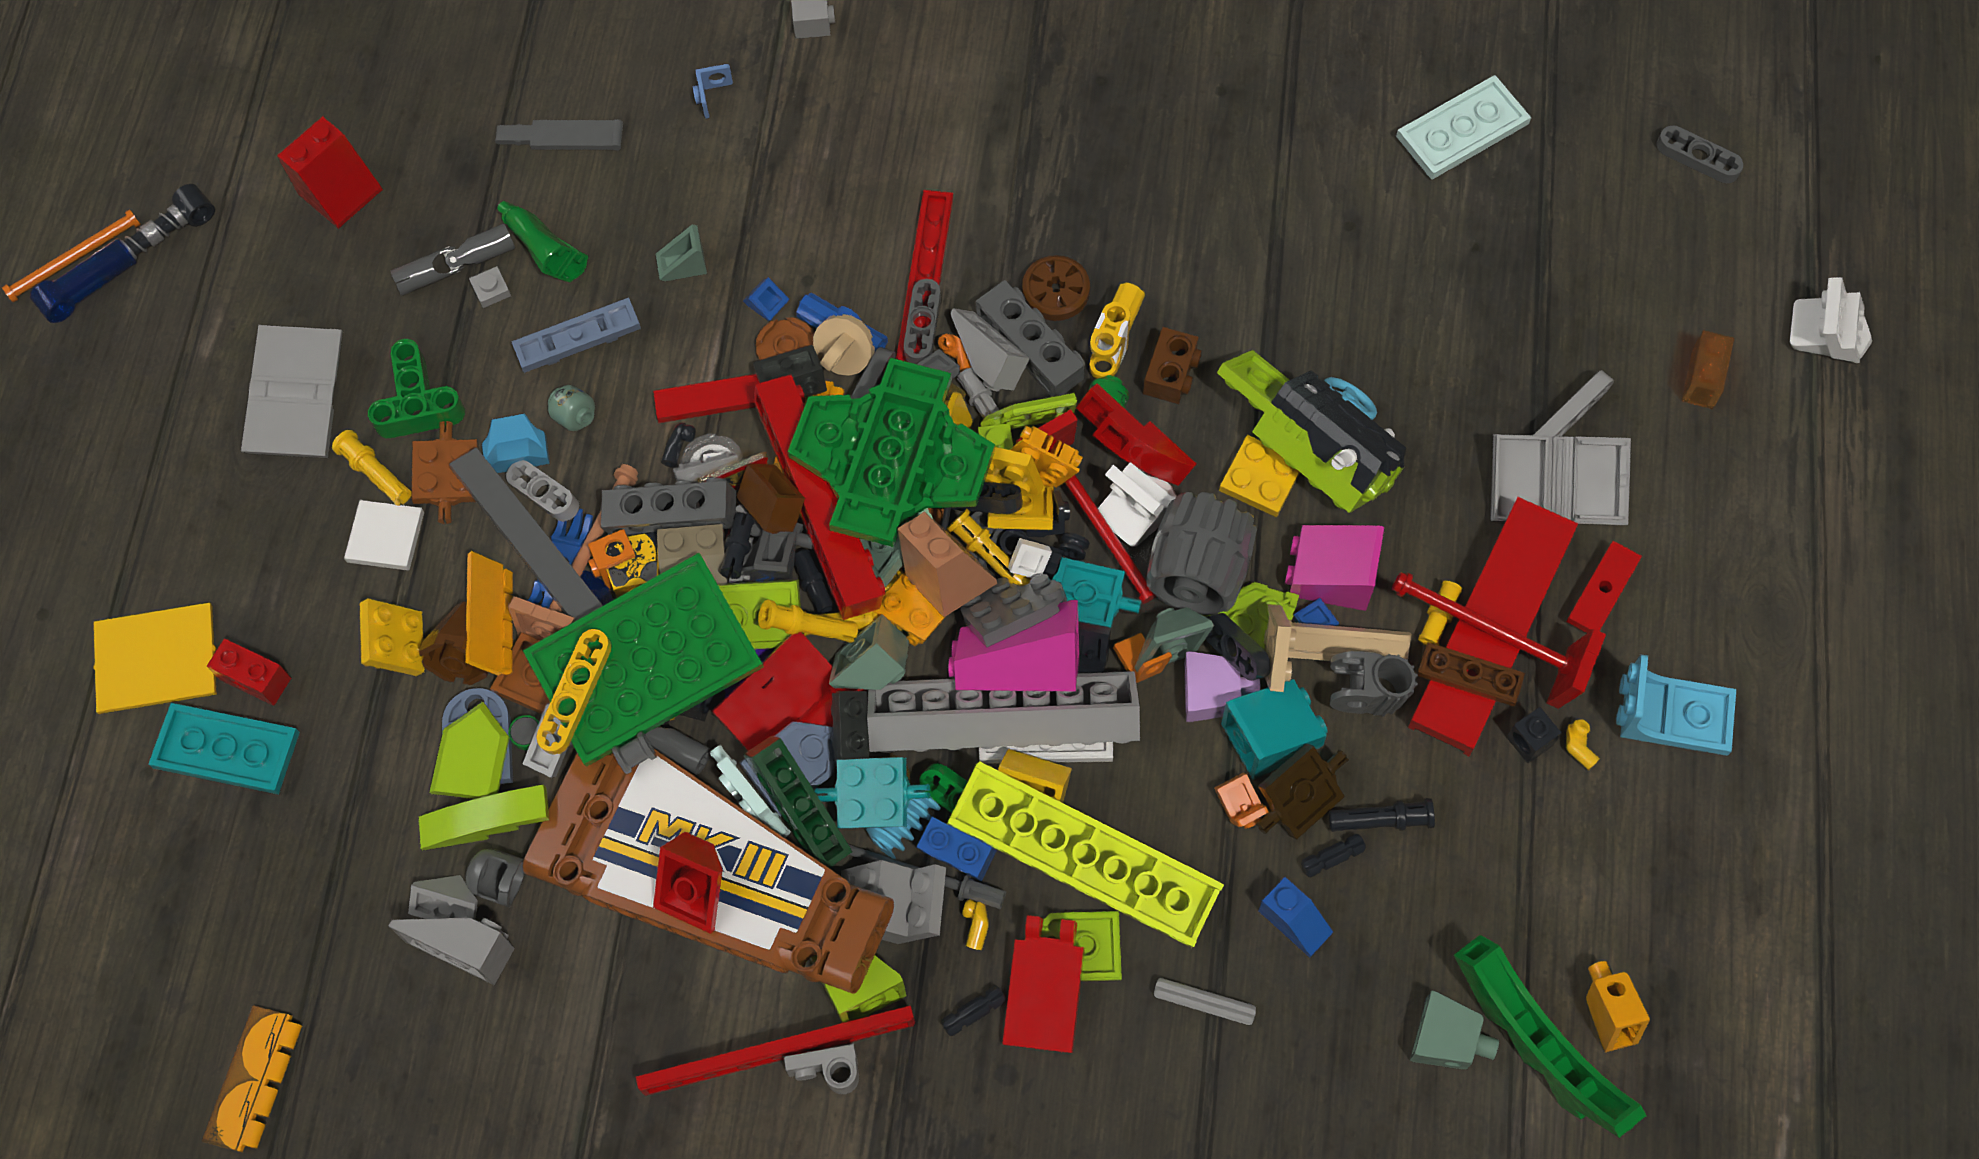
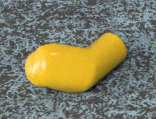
(979, 924)

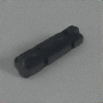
(1333, 855)
(973, 1011)

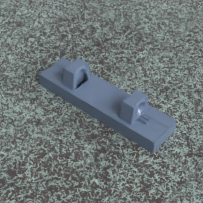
(576, 335)

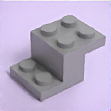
(915, 896)

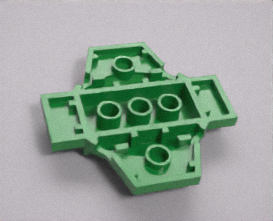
(891, 452)

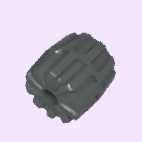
(1201, 553)

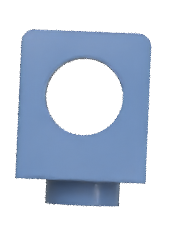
(706, 83)

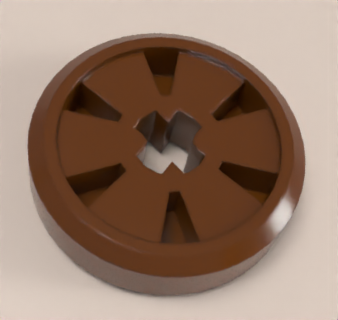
(1073, 285)

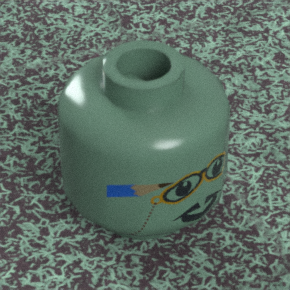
(571, 407)

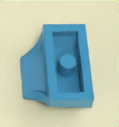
(514, 440)

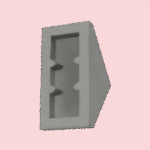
(442, 899)

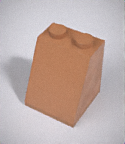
(941, 565)

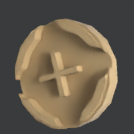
(843, 344)

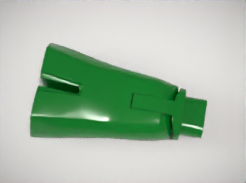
(549, 252)

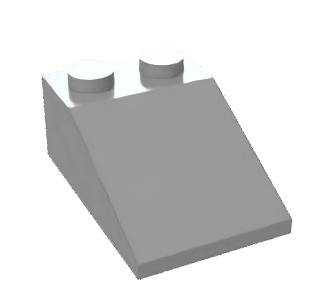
(460, 942)

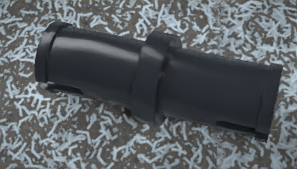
(737, 546)
(813, 582)

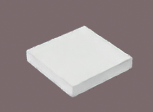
(384, 535)

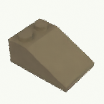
(684, 542)

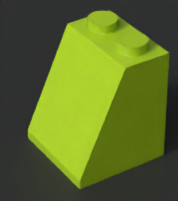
(879, 989)

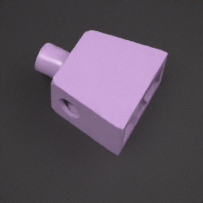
(1210, 684)

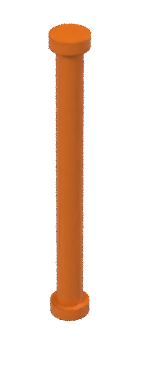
(71, 256)

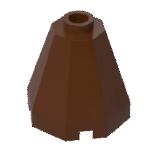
(446, 649)

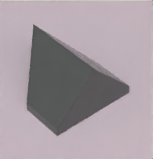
(771, 556)

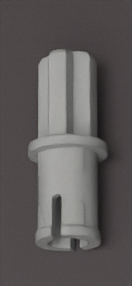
(978, 394)

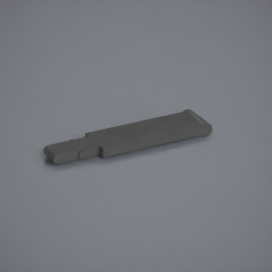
(564, 134)

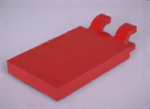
(1044, 989)

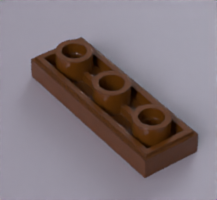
(1450, 668)

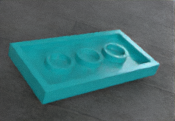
(224, 748)

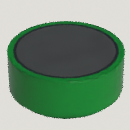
(522, 731)

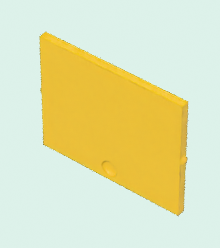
(154, 658)

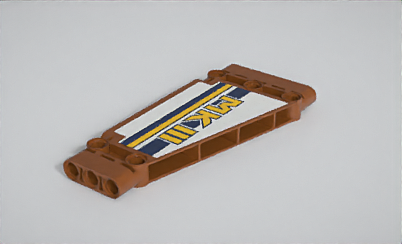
(772, 894)

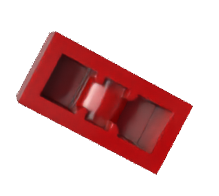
(249, 672)

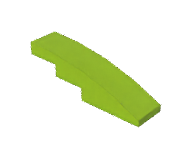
(483, 817)

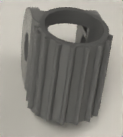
(1365, 670)

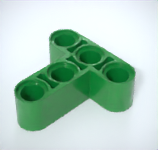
(414, 398)

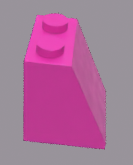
(1335, 564)

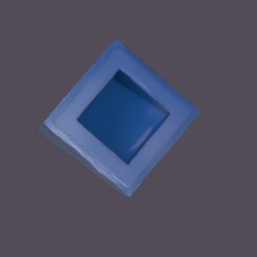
(766, 299)

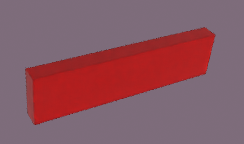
(705, 398)

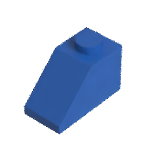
(1296, 917)

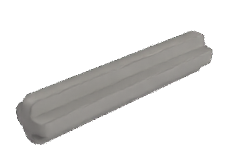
(1205, 1001)

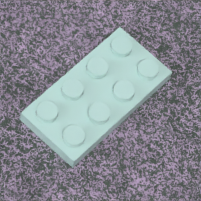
(1463, 127)

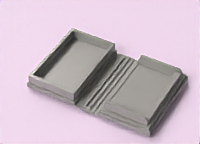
(292, 391)
(1566, 475)

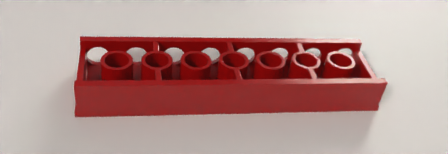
(1509, 594)

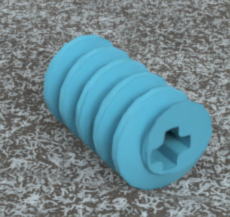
(891, 837)

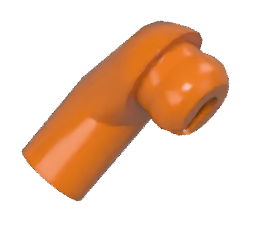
(953, 347)

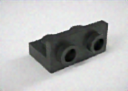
(800, 363)
(850, 725)

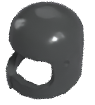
(495, 876)

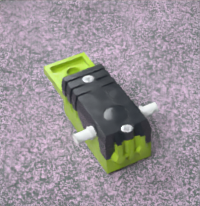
(1318, 431)

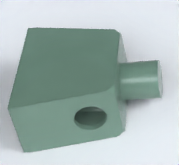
(1450, 1035)

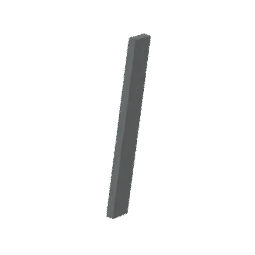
(524, 535)

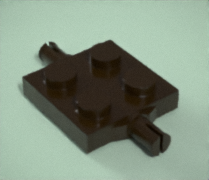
(1301, 791)

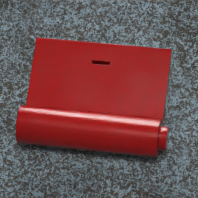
(795, 694)

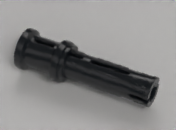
(1398, 816)

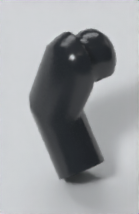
(674, 444)

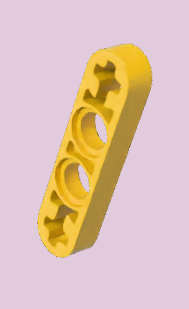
(579, 693)

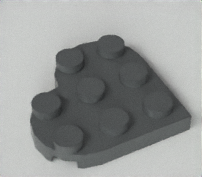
(1012, 608)

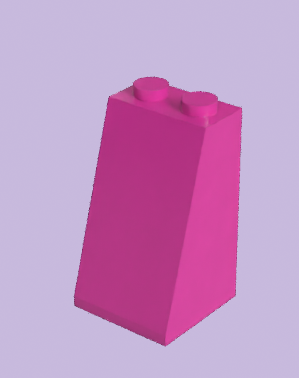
(1031, 660)

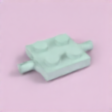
(741, 788)

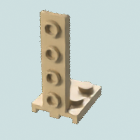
(1321, 642)

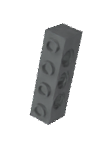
(1053, 376)
(621, 501)

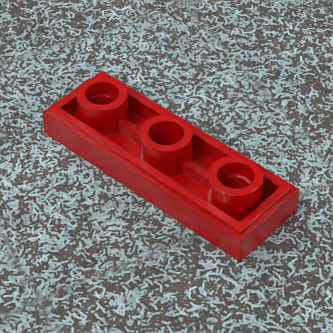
(1611, 575)

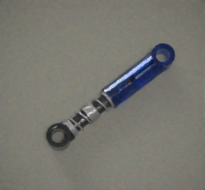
(58, 297)

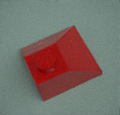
(689, 881)

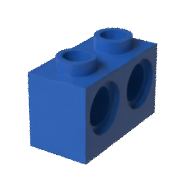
(956, 848)

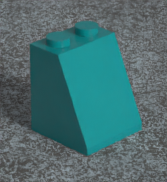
(1272, 727)

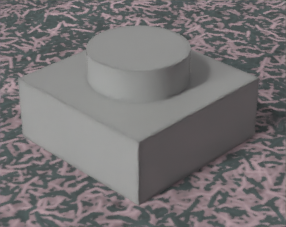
(490, 287)

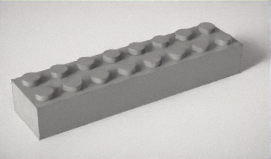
(937, 716)

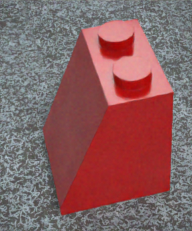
(329, 172)

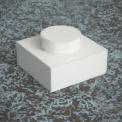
(1029, 558)

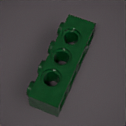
(797, 801)

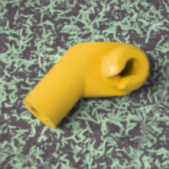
(1577, 743)

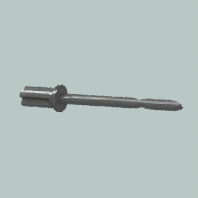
(967, 889)

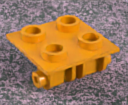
(1052, 468)
(910, 610)

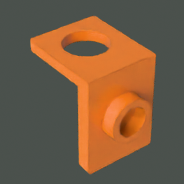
(602, 561)
(1128, 653)

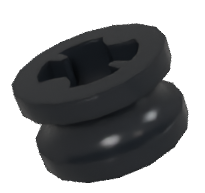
(1074, 546)

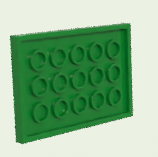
(668, 653)

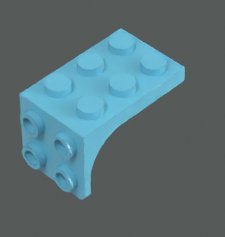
(1675, 711)

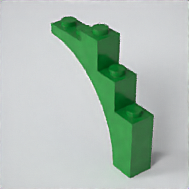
(1540, 1044)

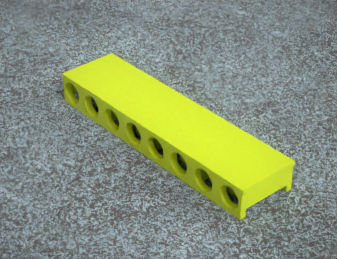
(1085, 854)

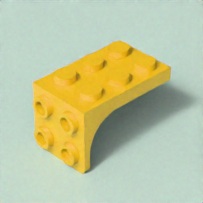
(1006, 465)

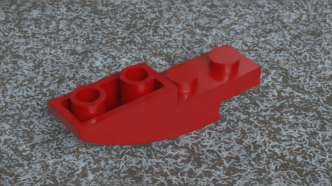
(1139, 444)

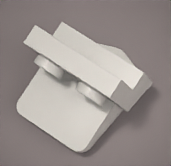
(1831, 324)
(1135, 503)

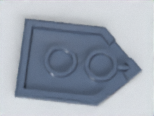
(810, 749)

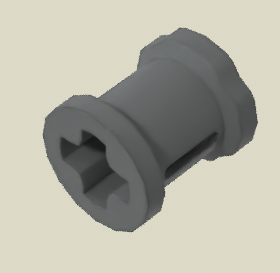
(634, 752)

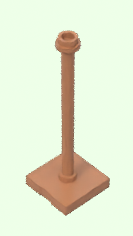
(543, 622)

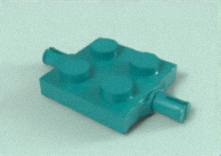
(1096, 590)
(872, 793)

